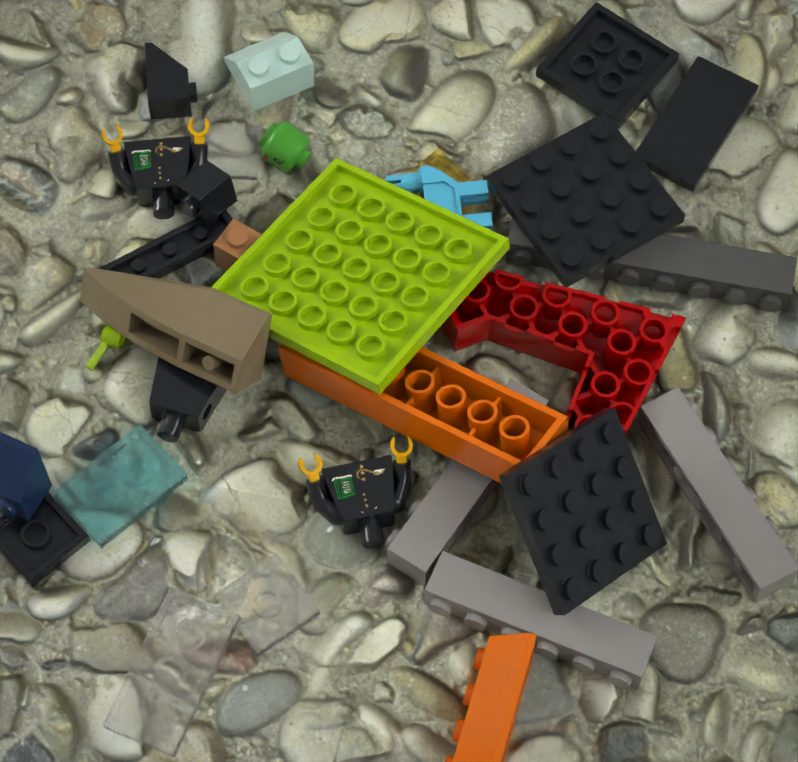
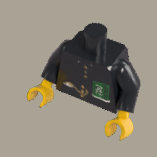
(156, 166)
(362, 493)

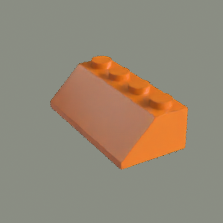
(493, 698)

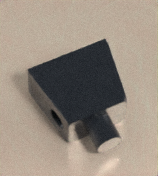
(181, 400)

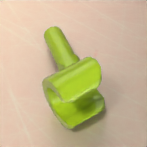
(109, 337)

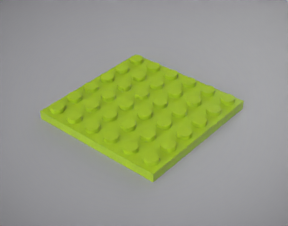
(362, 273)

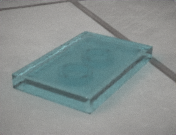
(120, 486)

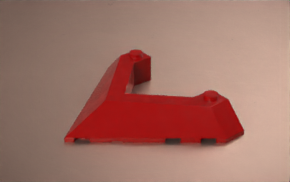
(604, 340)

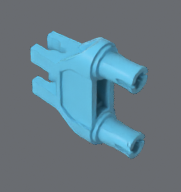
(446, 192)

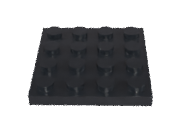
(585, 199)
(583, 510)

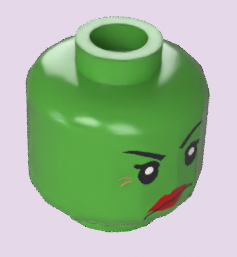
(285, 146)

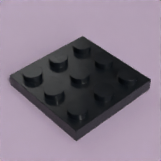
(607, 64)

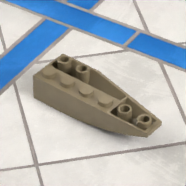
(183, 324)

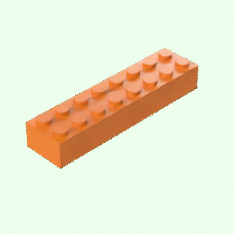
(443, 409)

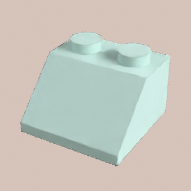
(271, 70)

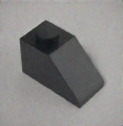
(168, 85)

